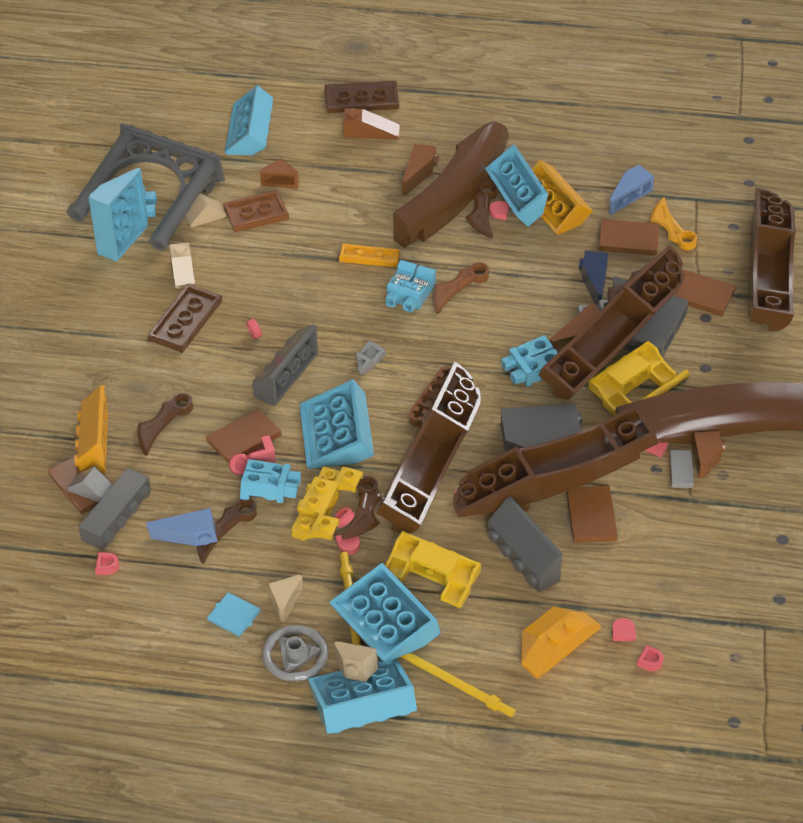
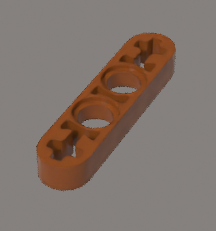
(427, 395)

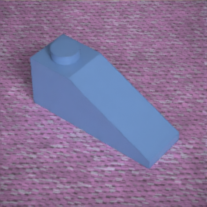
(632, 186)
(189, 528)

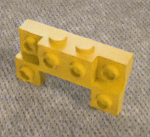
(628, 374)
(319, 502)
(436, 564)

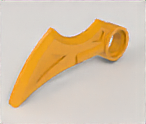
(676, 234)

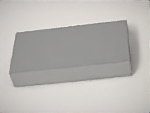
(681, 468)

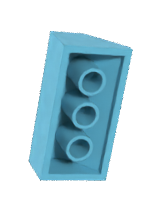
(249, 123)
(518, 185)

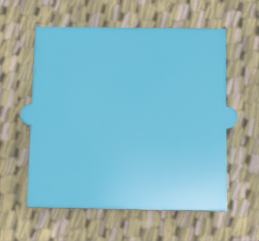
(233, 614)

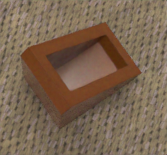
(279, 175)

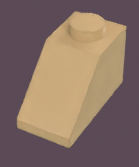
(182, 265)
(355, 661)

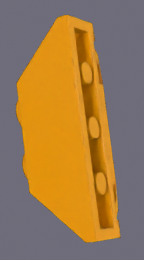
(553, 638)

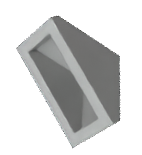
(90, 484)

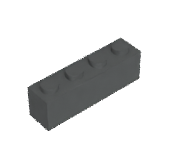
(115, 509)

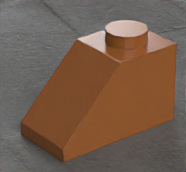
(707, 451)

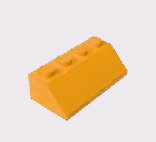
(563, 206)
(92, 432)

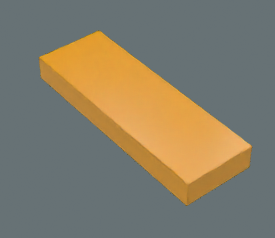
(369, 255)

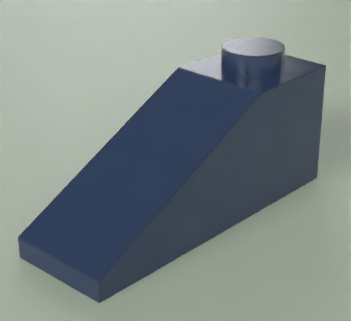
(594, 273)

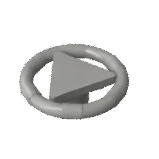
(295, 653)

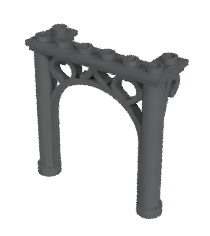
(132, 141)

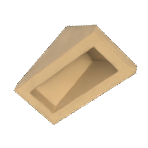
(204, 211)
(285, 594)

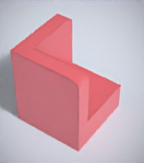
(266, 453)

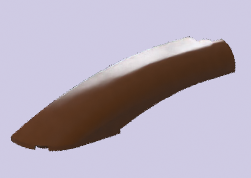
(452, 188)
(771, 261)
(615, 325)
(723, 408)
(430, 451)
(555, 466)

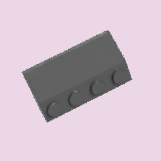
(286, 366)
(525, 545)

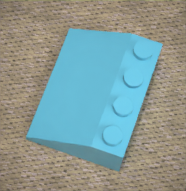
(118, 214)
(336, 427)
(386, 614)
(353, 703)

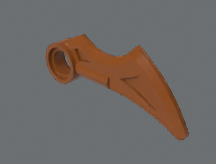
(445, 291)

